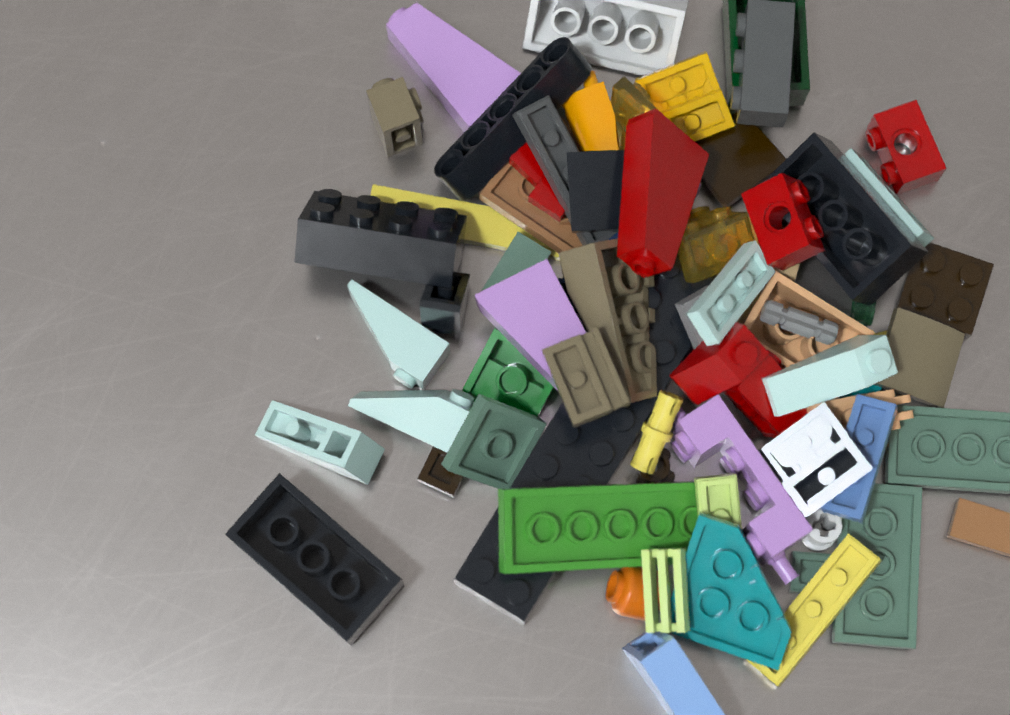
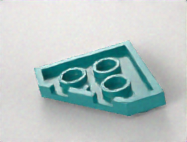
(730, 596)

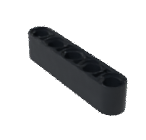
(495, 134)

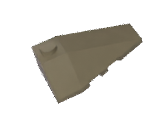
(618, 304)

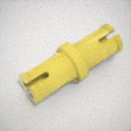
(656, 432)

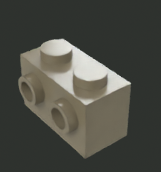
(396, 115)

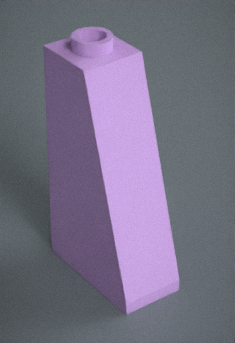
(449, 63)
(531, 313)

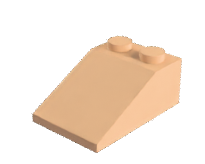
(785, 344)

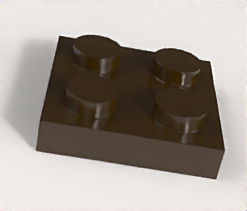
(946, 287)

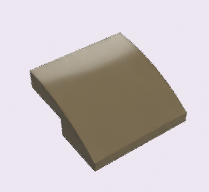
(923, 357)

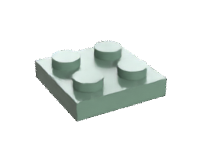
(493, 443)

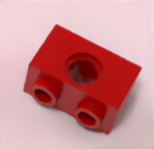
(906, 126)
(767, 207)

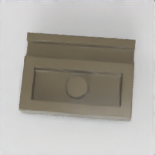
(585, 377)

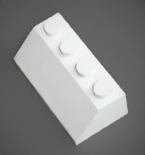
(610, 33)

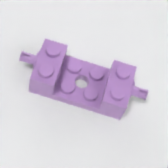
(781, 524)

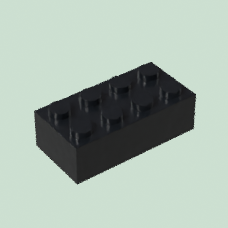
(862, 236)
(380, 238)
(315, 559)

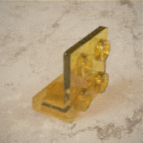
(712, 241)

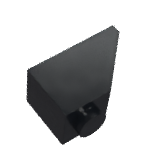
(444, 307)

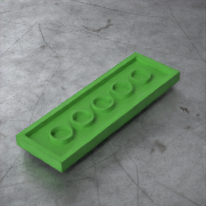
(592, 525)

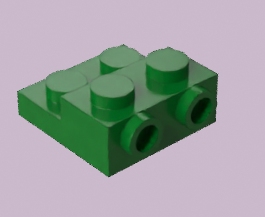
(508, 377)

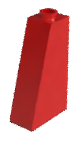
(657, 192)

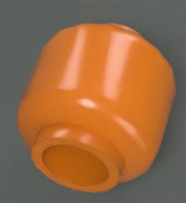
(627, 593)

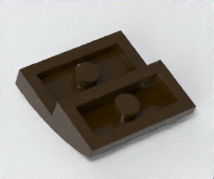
(738, 161)

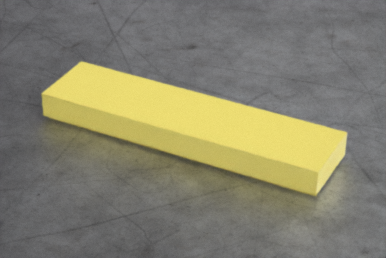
(822, 602)

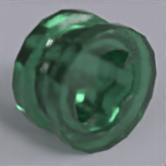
(862, 312)

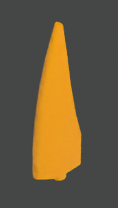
(592, 117)

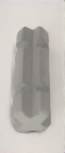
(799, 322)

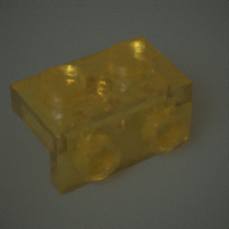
(628, 102)

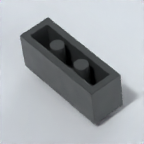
(763, 63)

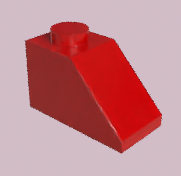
(719, 366)

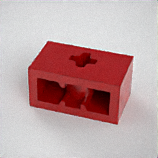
(754, 403)

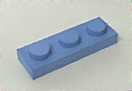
(870, 429)

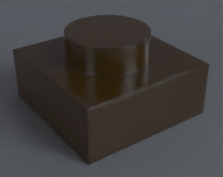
(437, 476)

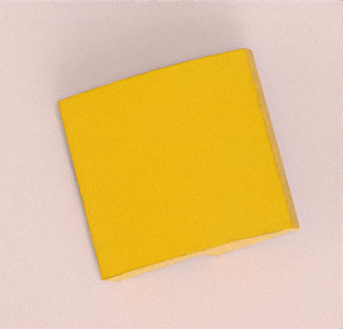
(689, 96)

